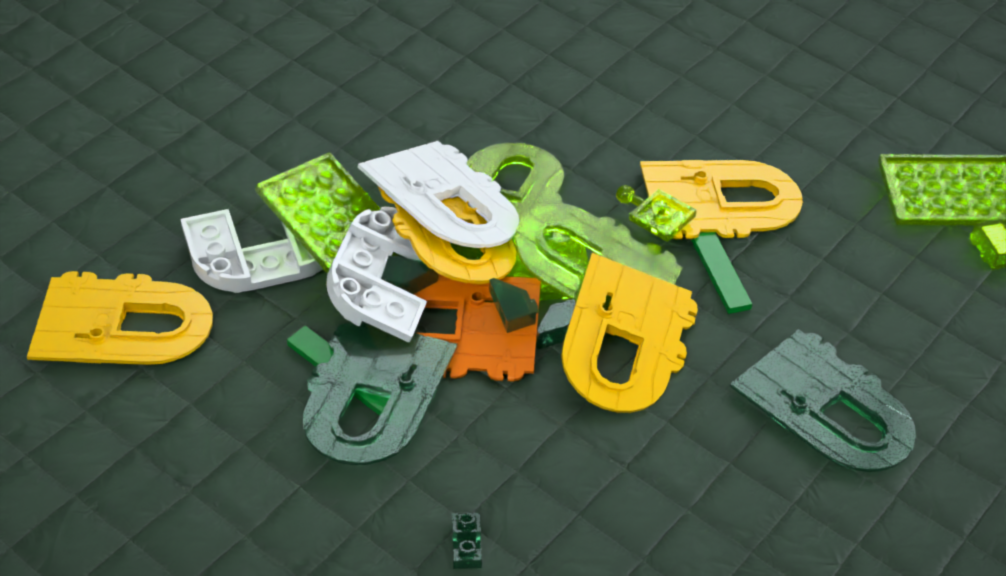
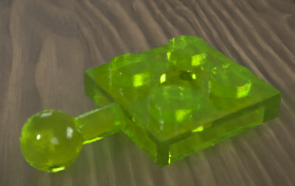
(659, 203)

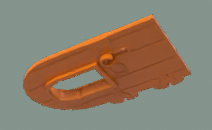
(480, 331)

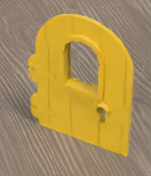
(700, 185)
(439, 254)
(641, 311)
(86, 314)

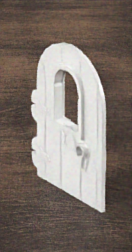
(434, 172)

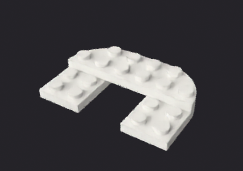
(226, 266)
(357, 271)

